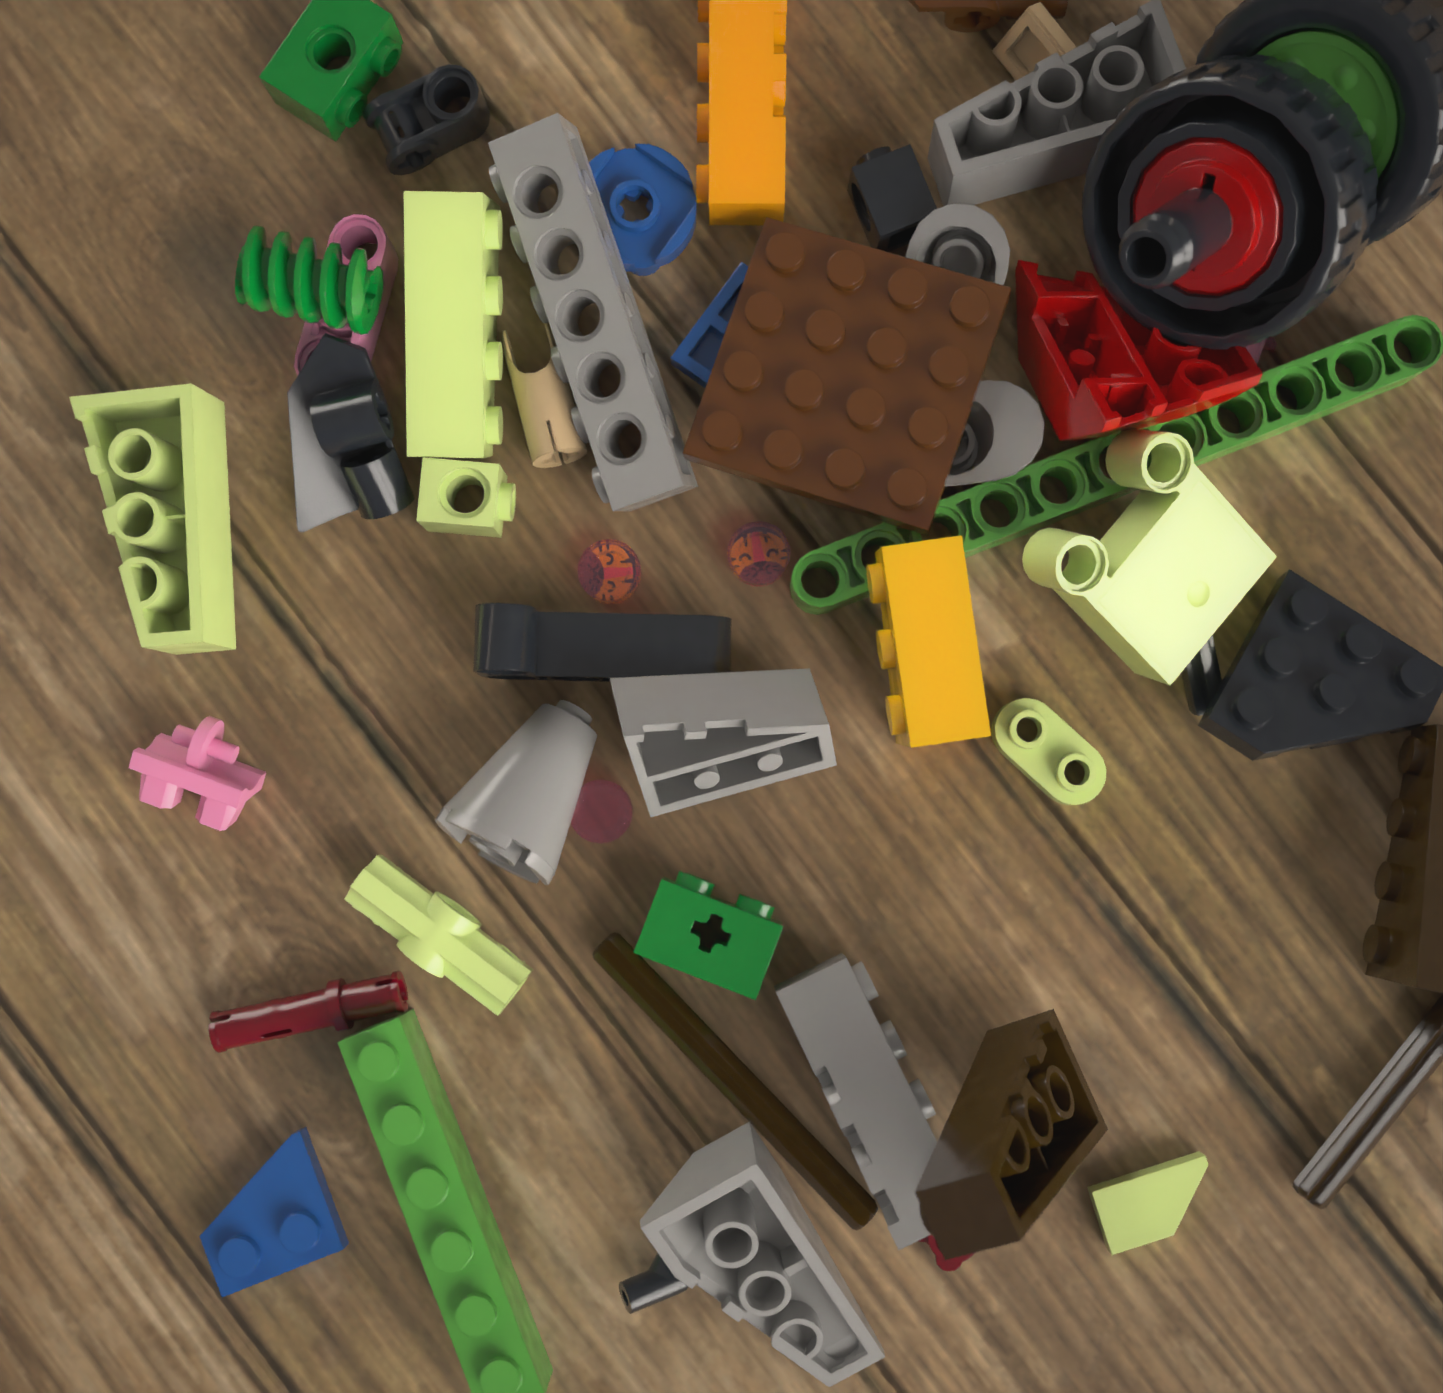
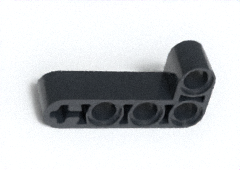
(594, 647)

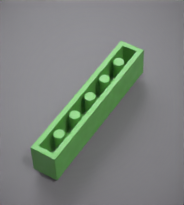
(446, 1208)

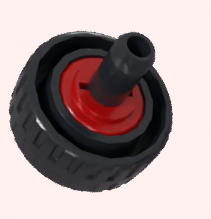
(1229, 197)

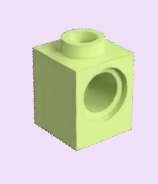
(445, 478)

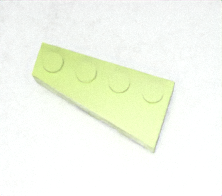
(452, 323)
(169, 509)

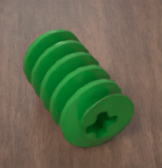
(306, 283)

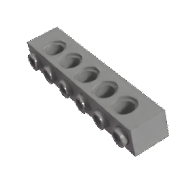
(523, 166)

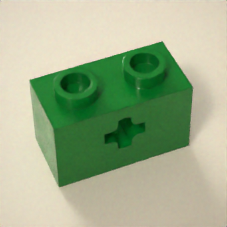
(732, 964)

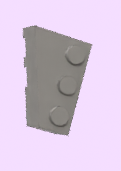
(720, 733)

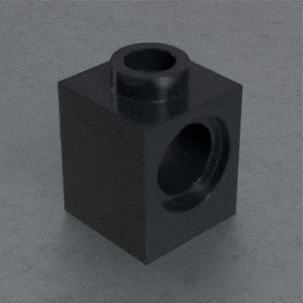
(889, 196)

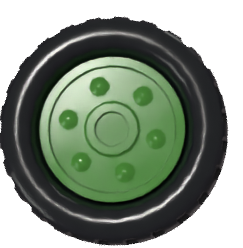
(1381, 62)

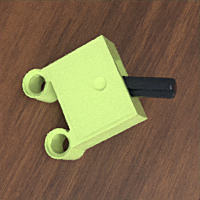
(1161, 570)

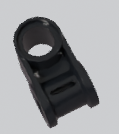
(421, 114)

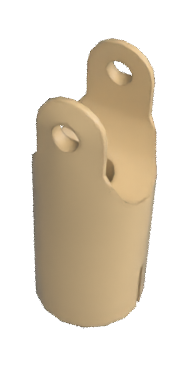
(545, 411)

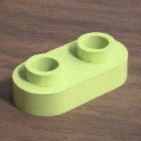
(1049, 753)

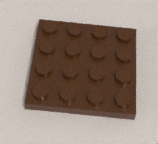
(847, 375)

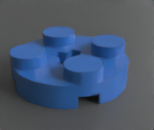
(671, 204)

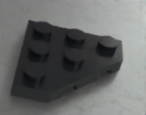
(1318, 678)

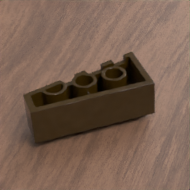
(1009, 1138)

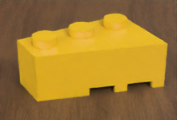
(928, 643)

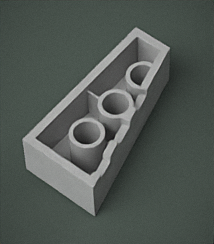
(1052, 117)
(865, 1085)

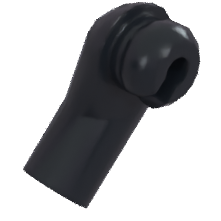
(650, 1287)

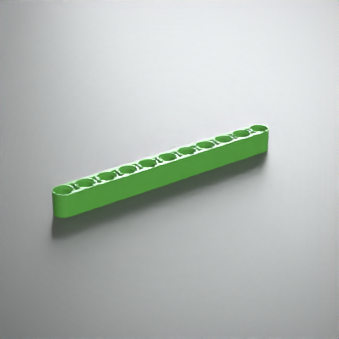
(1259, 413)

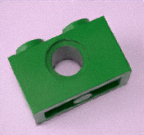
(324, 31)

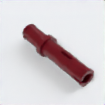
(334, 1006)

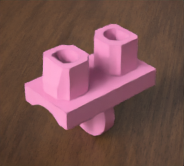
(201, 764)

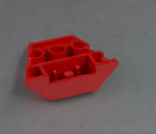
(1107, 371)

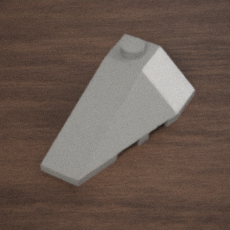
(751, 1246)

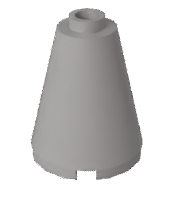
(526, 793)

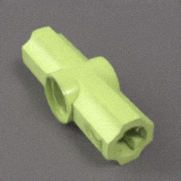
(438, 934)

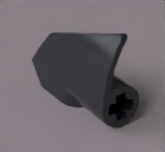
(343, 439)

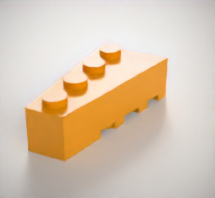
(744, 110)

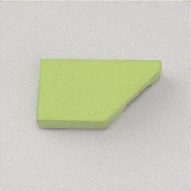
(1146, 1202)

